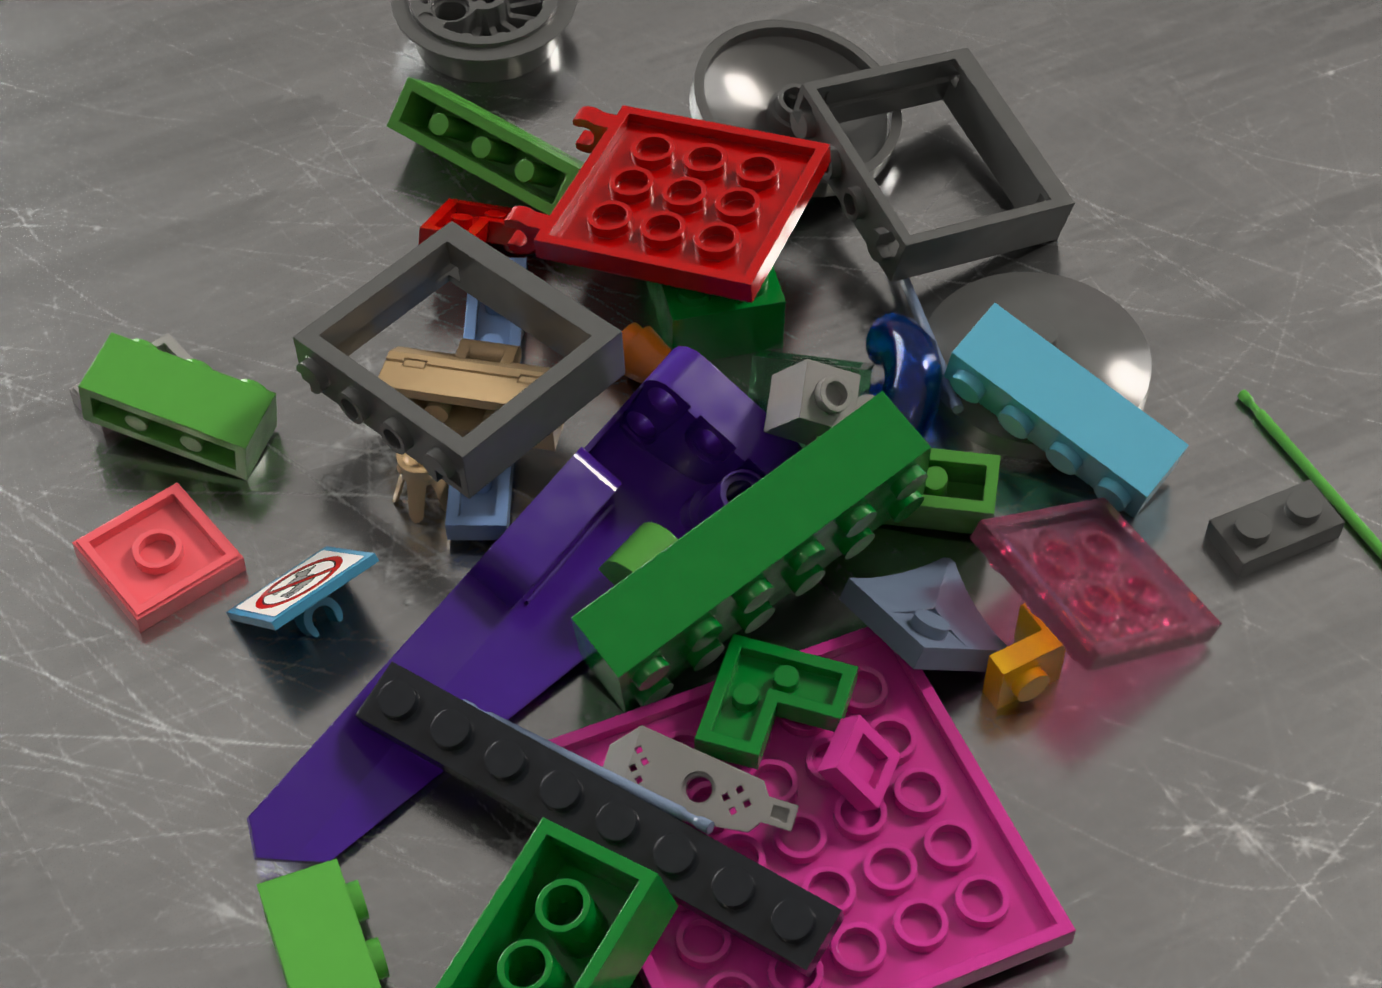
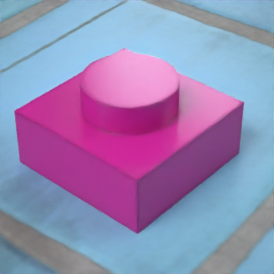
(859, 763)

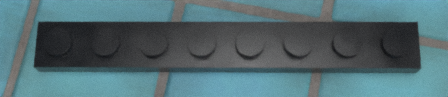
(543, 783)

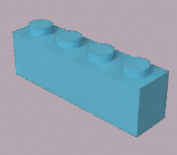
(1063, 410)

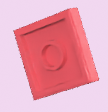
(159, 557)

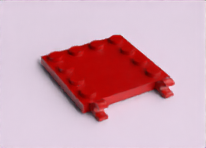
(676, 201)

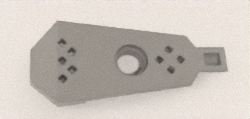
(676, 765)

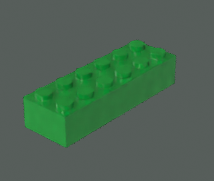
(754, 554)

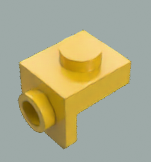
(1025, 666)

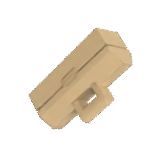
(464, 385)

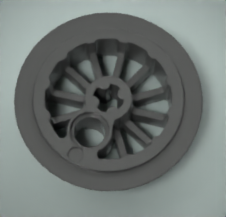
(484, 37)

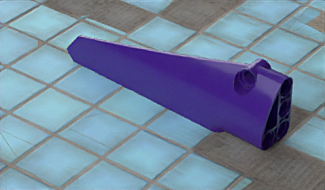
(507, 625)

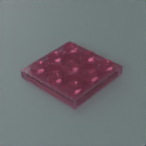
(1095, 583)

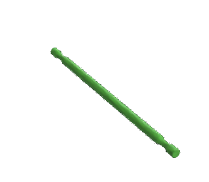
(1313, 474)

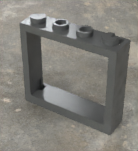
(985, 121)
(467, 463)

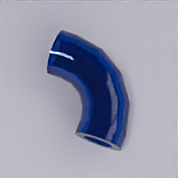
(910, 367)

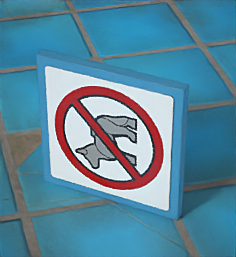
(303, 591)

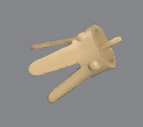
(417, 481)

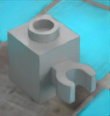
(811, 400)

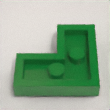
(768, 682)

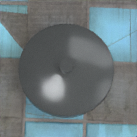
(756, 73)
(1067, 315)

